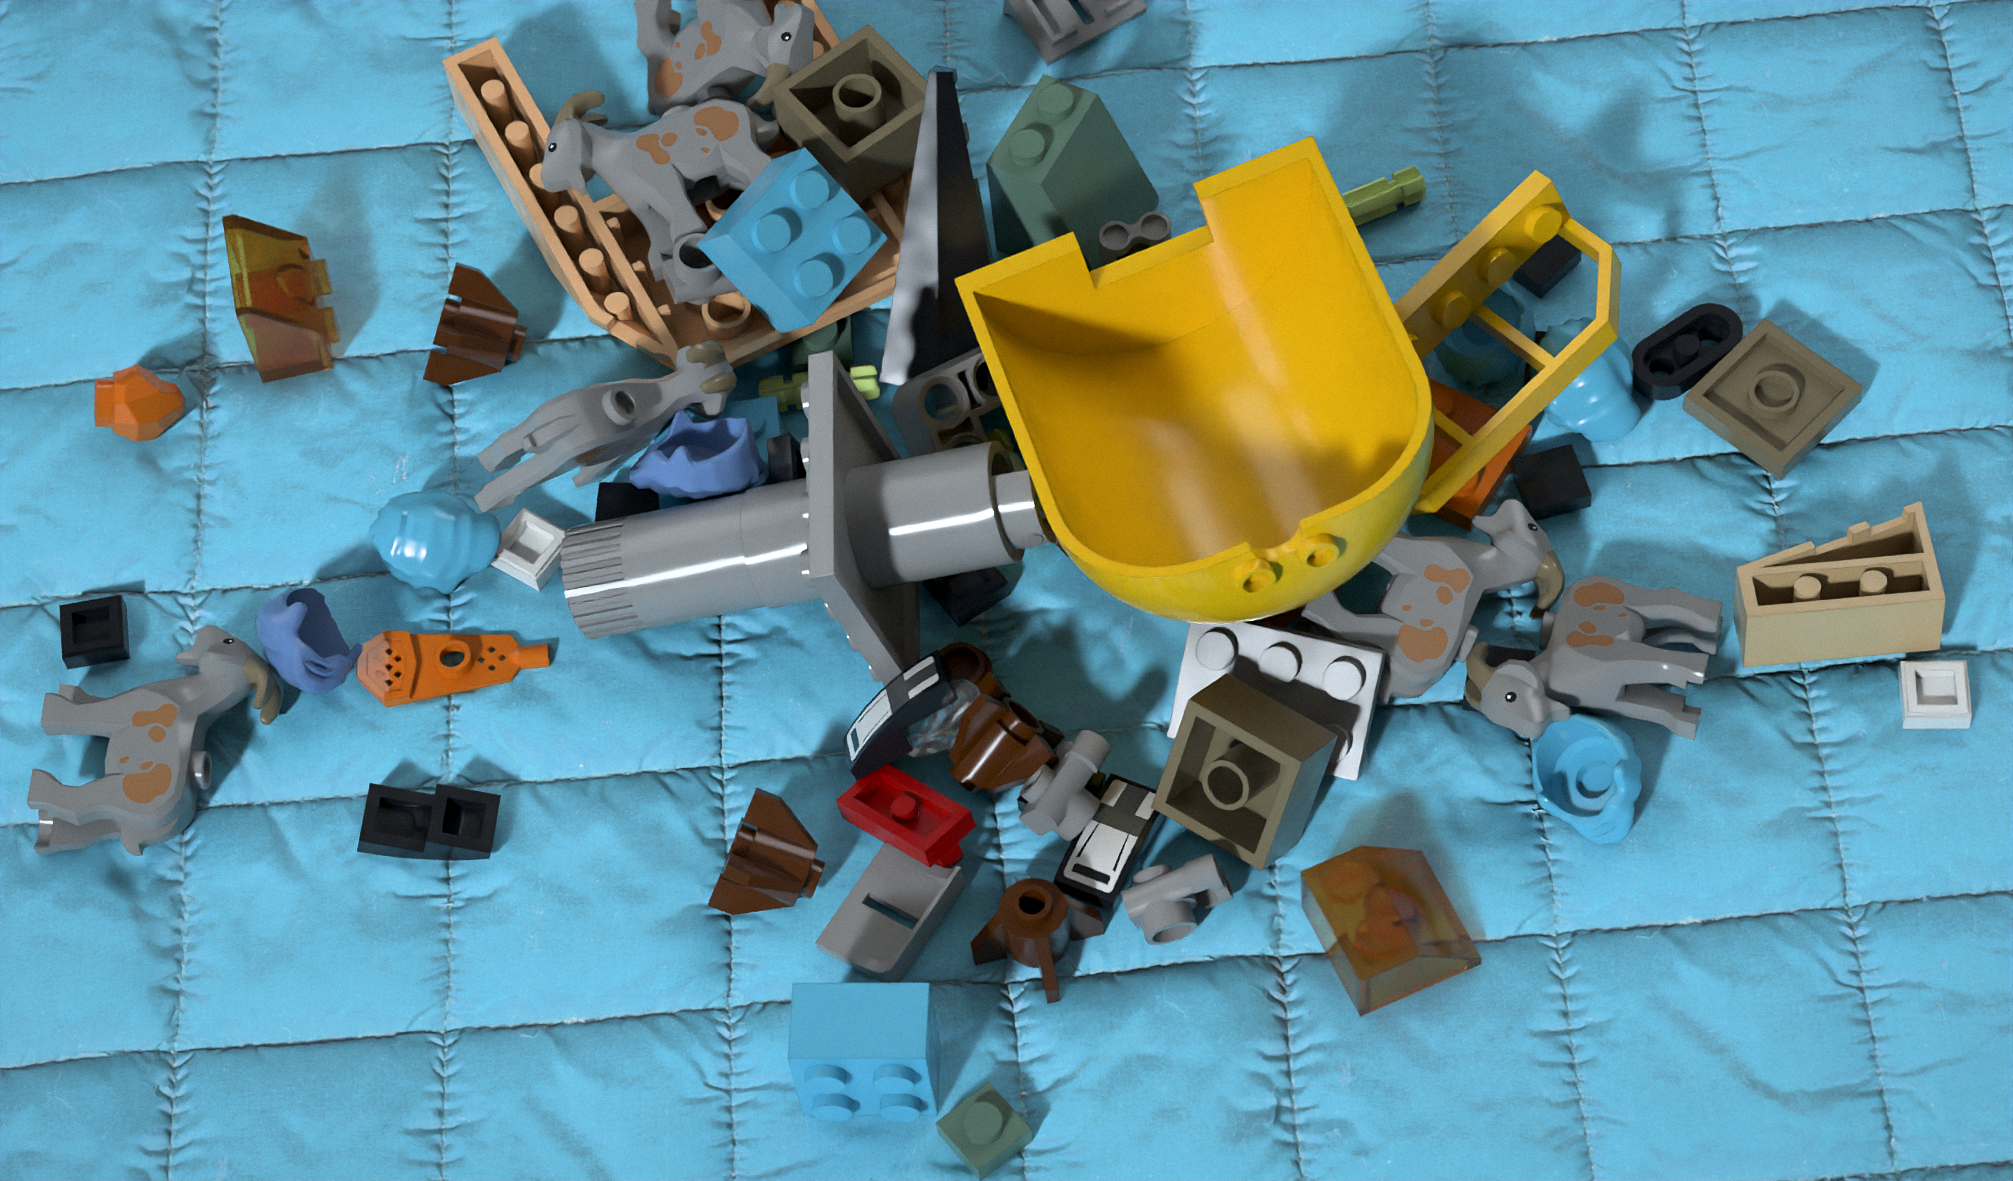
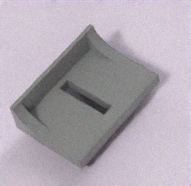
(1058, 29)
(876, 942)

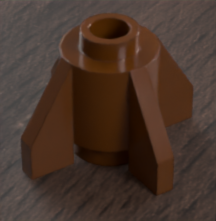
(476, 331)
(1000, 742)
(768, 860)
(1036, 929)

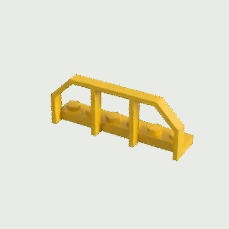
(1456, 292)

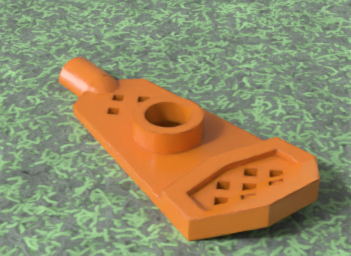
(422, 668)

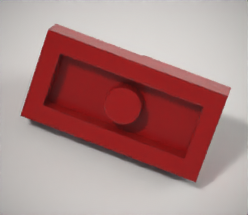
(908, 816)

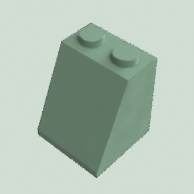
(1064, 173)

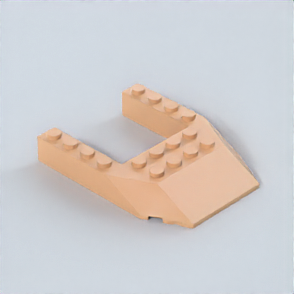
(604, 248)

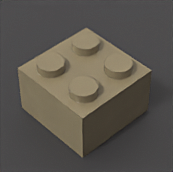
(855, 112)
(1244, 771)

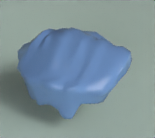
(701, 459)
(304, 641)

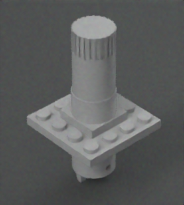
(845, 534)

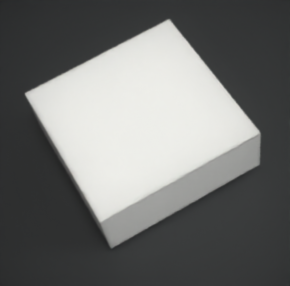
(530, 549)
(1935, 694)

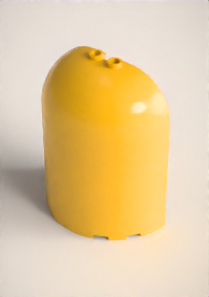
(1219, 408)

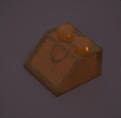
(280, 299)
(1385, 924)

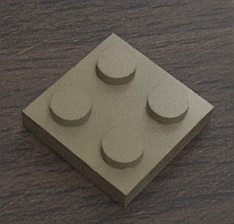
(1773, 398)

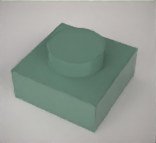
(835, 337)
(984, 1131)

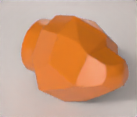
(136, 403)

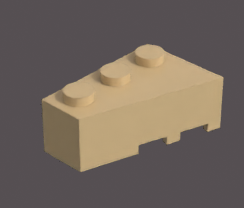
(1843, 598)

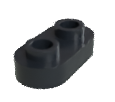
(1681, 354)

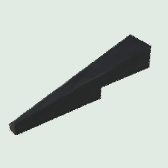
(940, 241)

